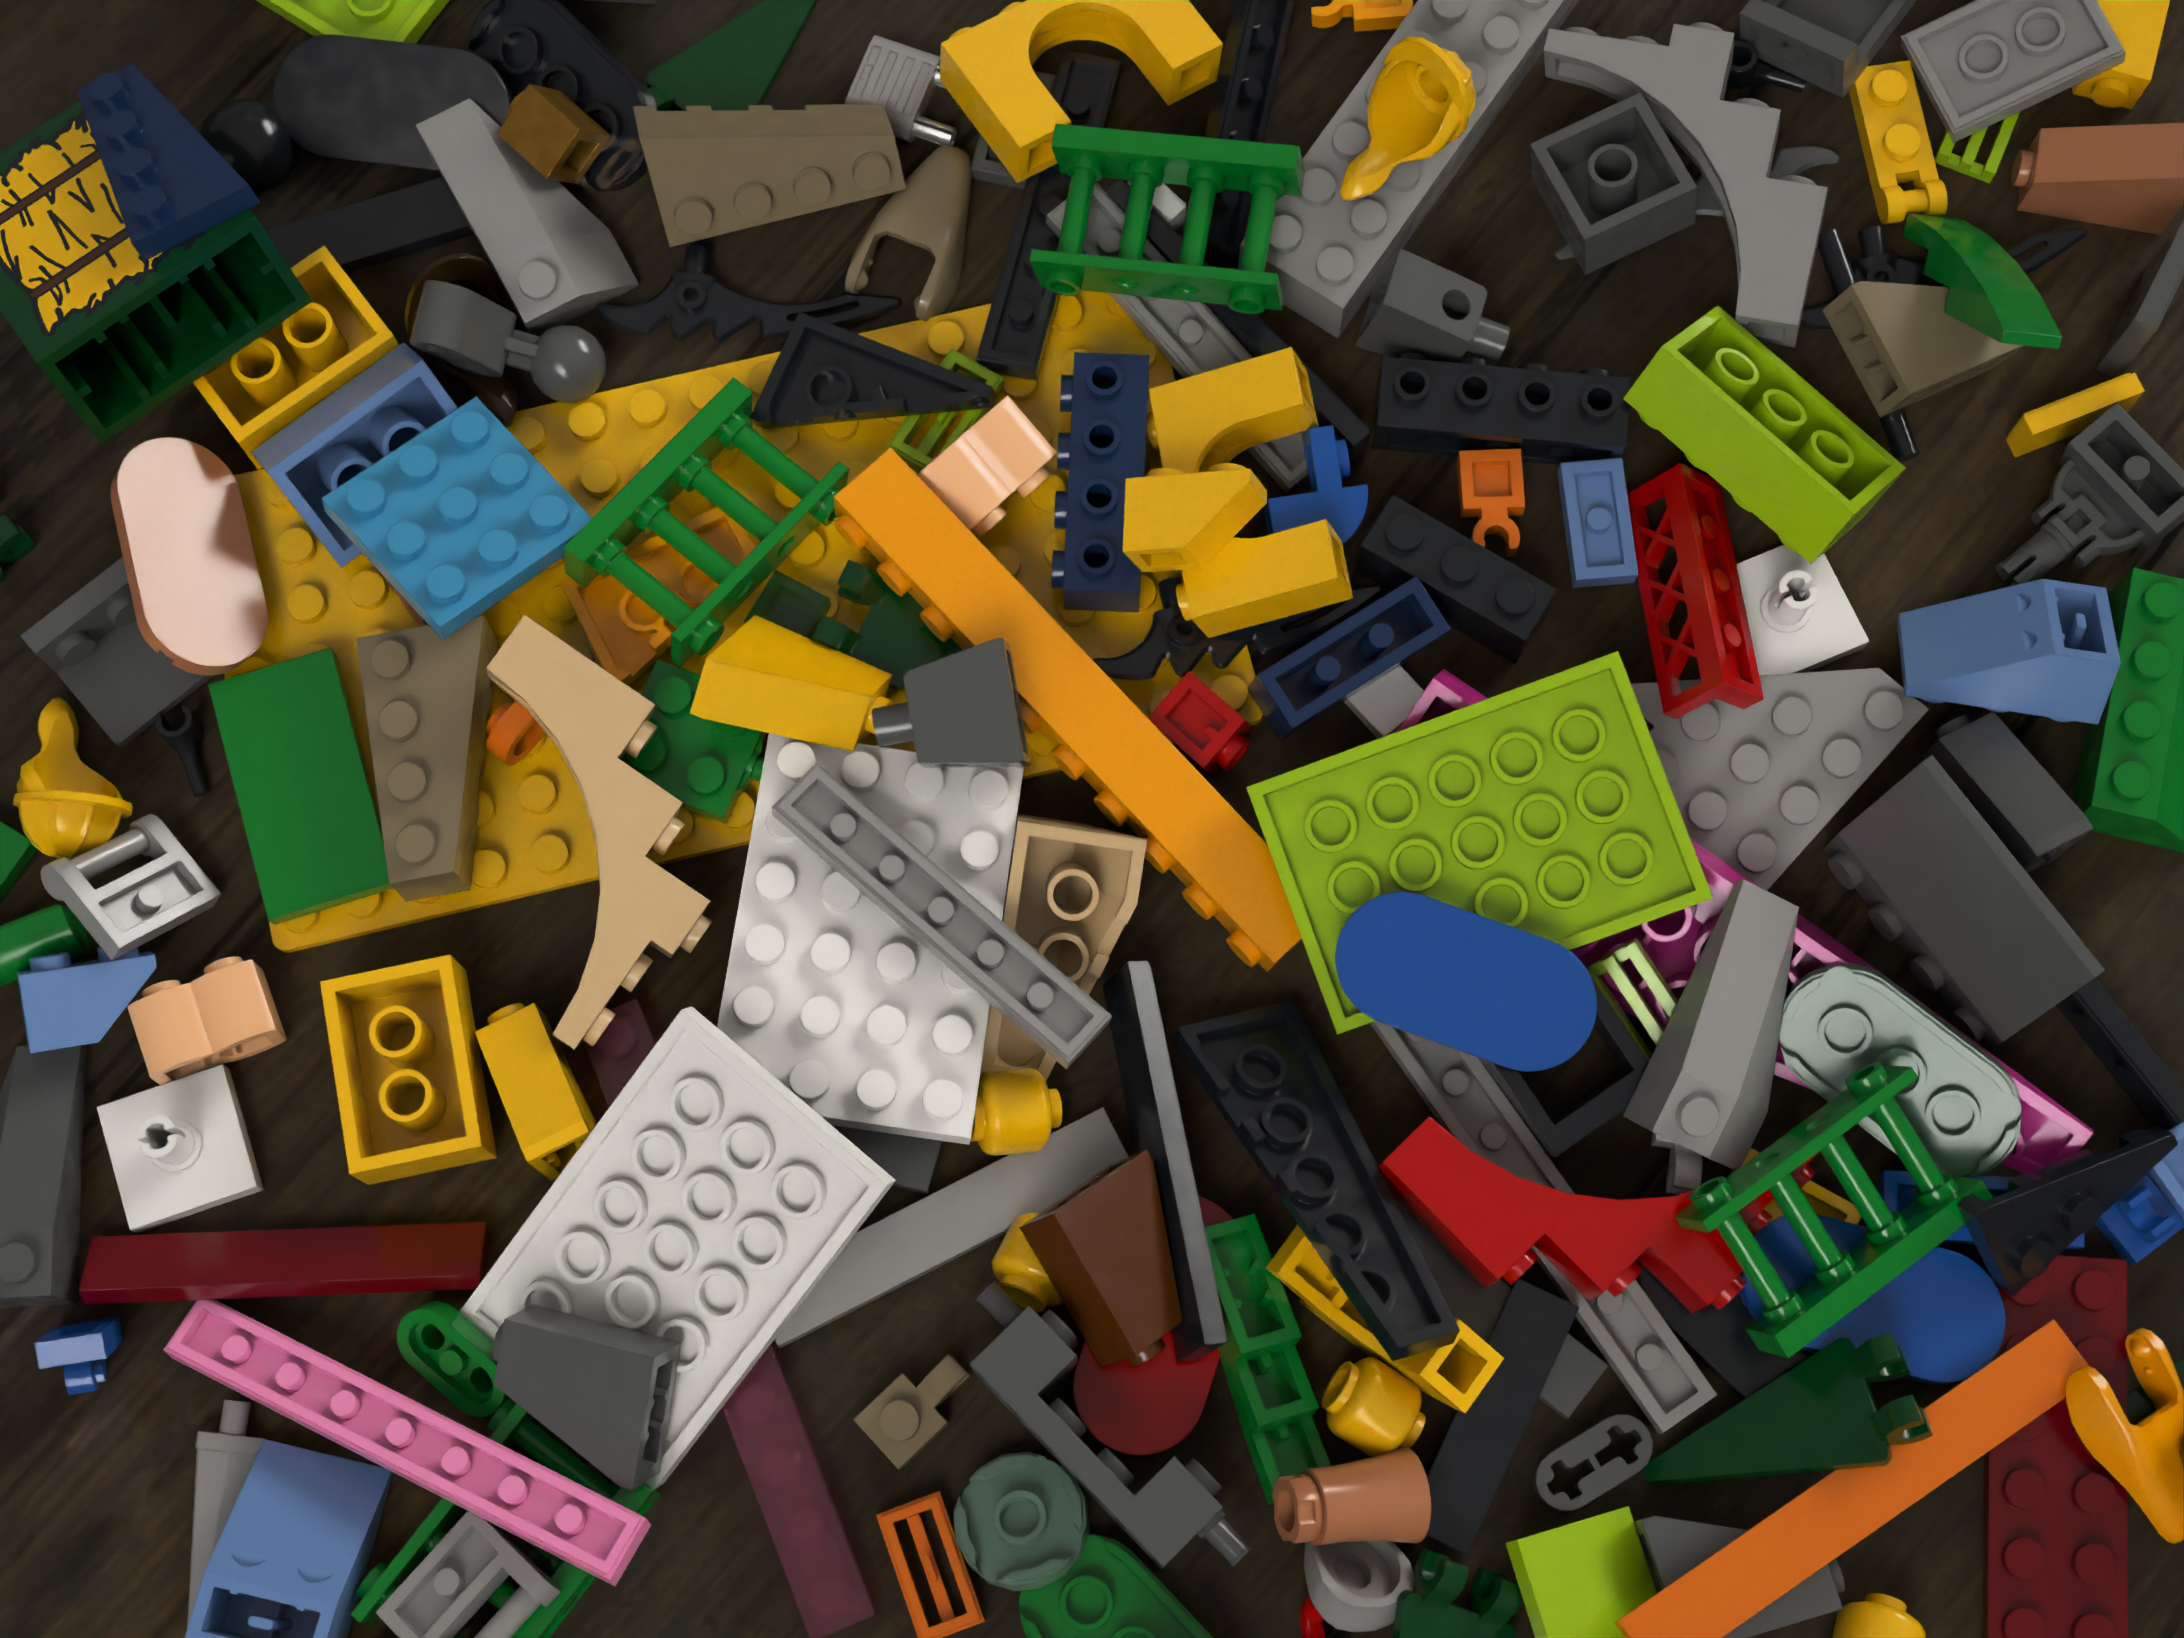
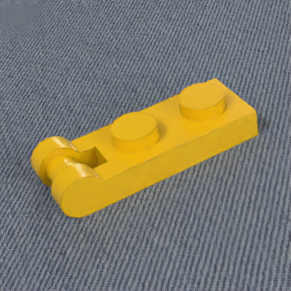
(1896, 143)

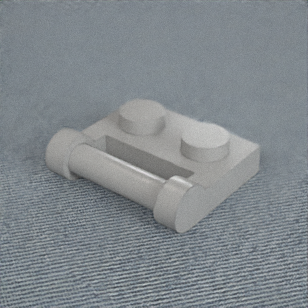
(140, 902)
(459, 1580)

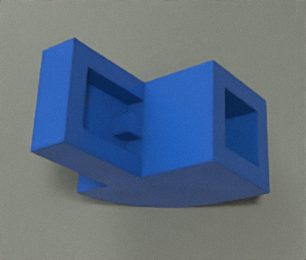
(1326, 464)

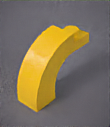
(1448, 1373)

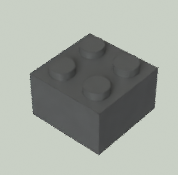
(1613, 183)

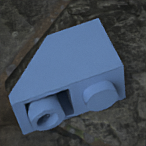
(78, 1001)

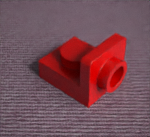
(1202, 725)

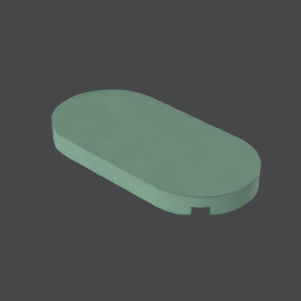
(1856, 1016)

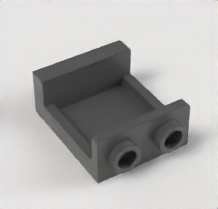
(1821, 39)

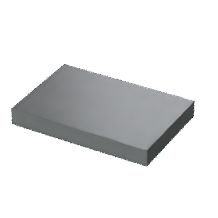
(2008, 57)

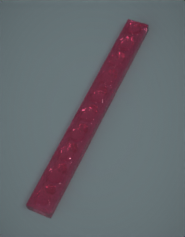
(766, 1423)

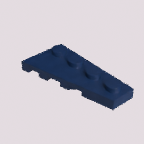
(158, 164)

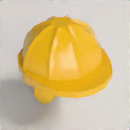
(1412, 112)
(59, 797)

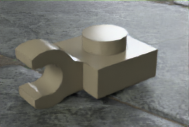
(907, 1416)

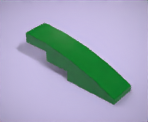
(1984, 282)
(1261, 1356)

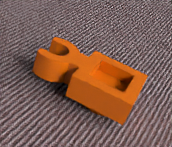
(1492, 490)

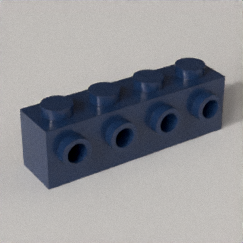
(1101, 451)

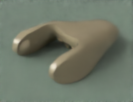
(929, 216)

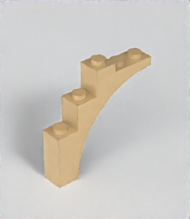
(593, 726)

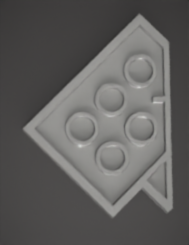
(1776, 773)

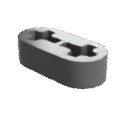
(1601, 1477)

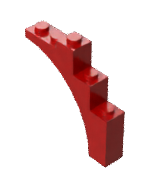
(1496, 1218)

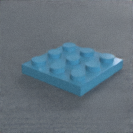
(457, 517)

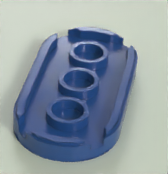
(1466, 981)
(1937, 1309)

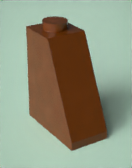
(1112, 1260)

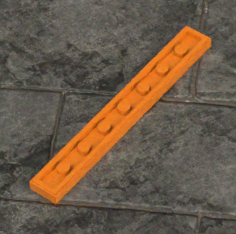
(1858, 1501)

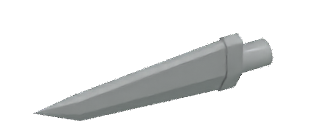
(220, 1473)

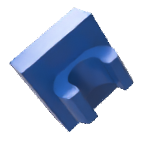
(2139, 1221)
(81, 1350)

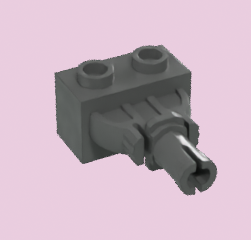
(2109, 492)

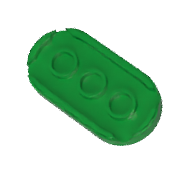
(1106, 1597)

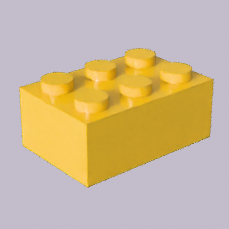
(299, 358)
(407, 1070)

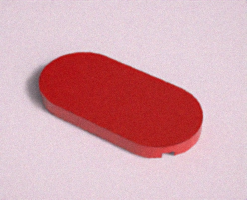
(1148, 1404)

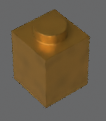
(552, 133)

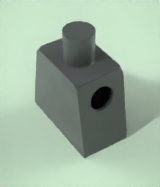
(1429, 313)
(960, 711)

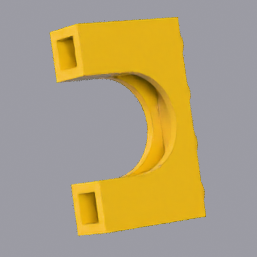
(1016, 115)
(1210, 423)

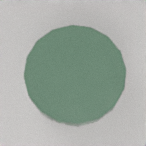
(1021, 1521)

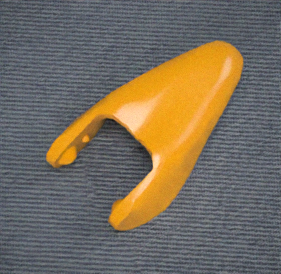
(2143, 1454)

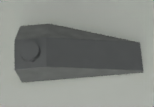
(41, 1176)

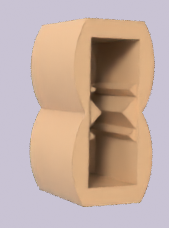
(988, 464)
(206, 1021)

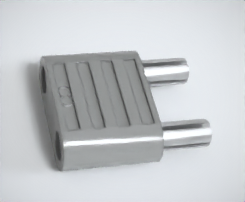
(905, 84)

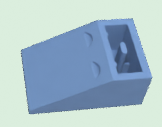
(2015, 649)
(292, 1548)

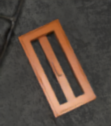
(911, 1512)

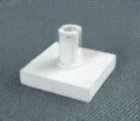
(1797, 613)
(179, 1148)

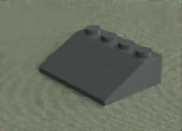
(1960, 907)

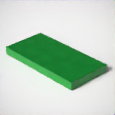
(301, 785)

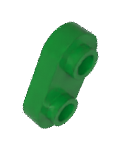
(453, 1364)

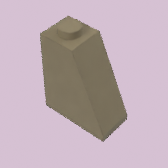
(1907, 343)

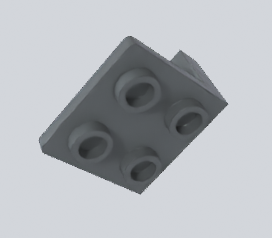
(105, 659)

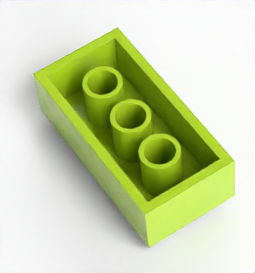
(1763, 433)

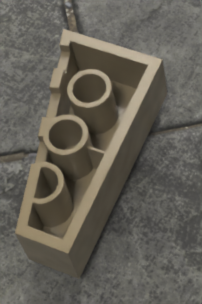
(763, 163)
(426, 743)

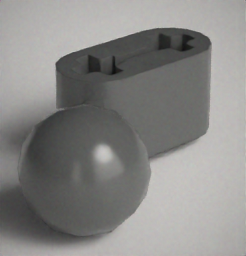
(482, 340)

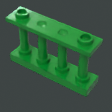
(1147, 162)
(687, 465)
(1891, 1240)
(510, 1427)

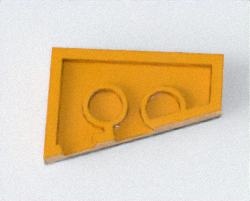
(627, 630)

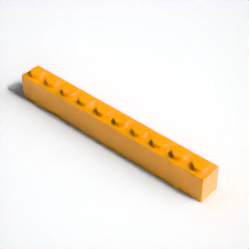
(1074, 706)

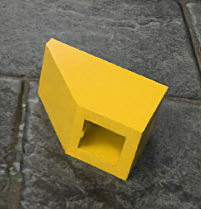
(1187, 517)

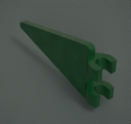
(734, 62)
(892, 632)
(1804, 1421)
(1438, 1583)

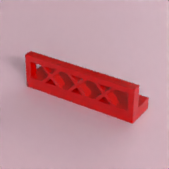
(1711, 589)

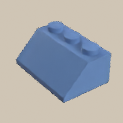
(350, 433)

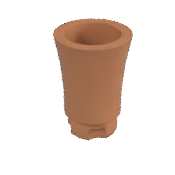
(1356, 1501)

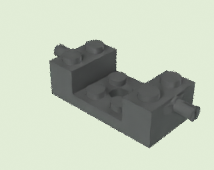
(1025, 1368)

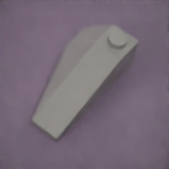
(533, 231)
(1720, 1047)

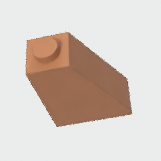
(2104, 175)

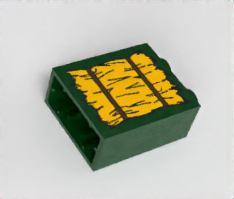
(98, 316)

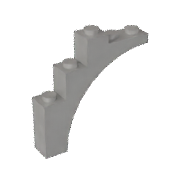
(1733, 145)

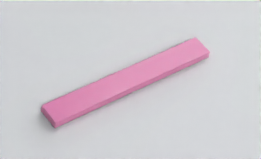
(410, 1439)

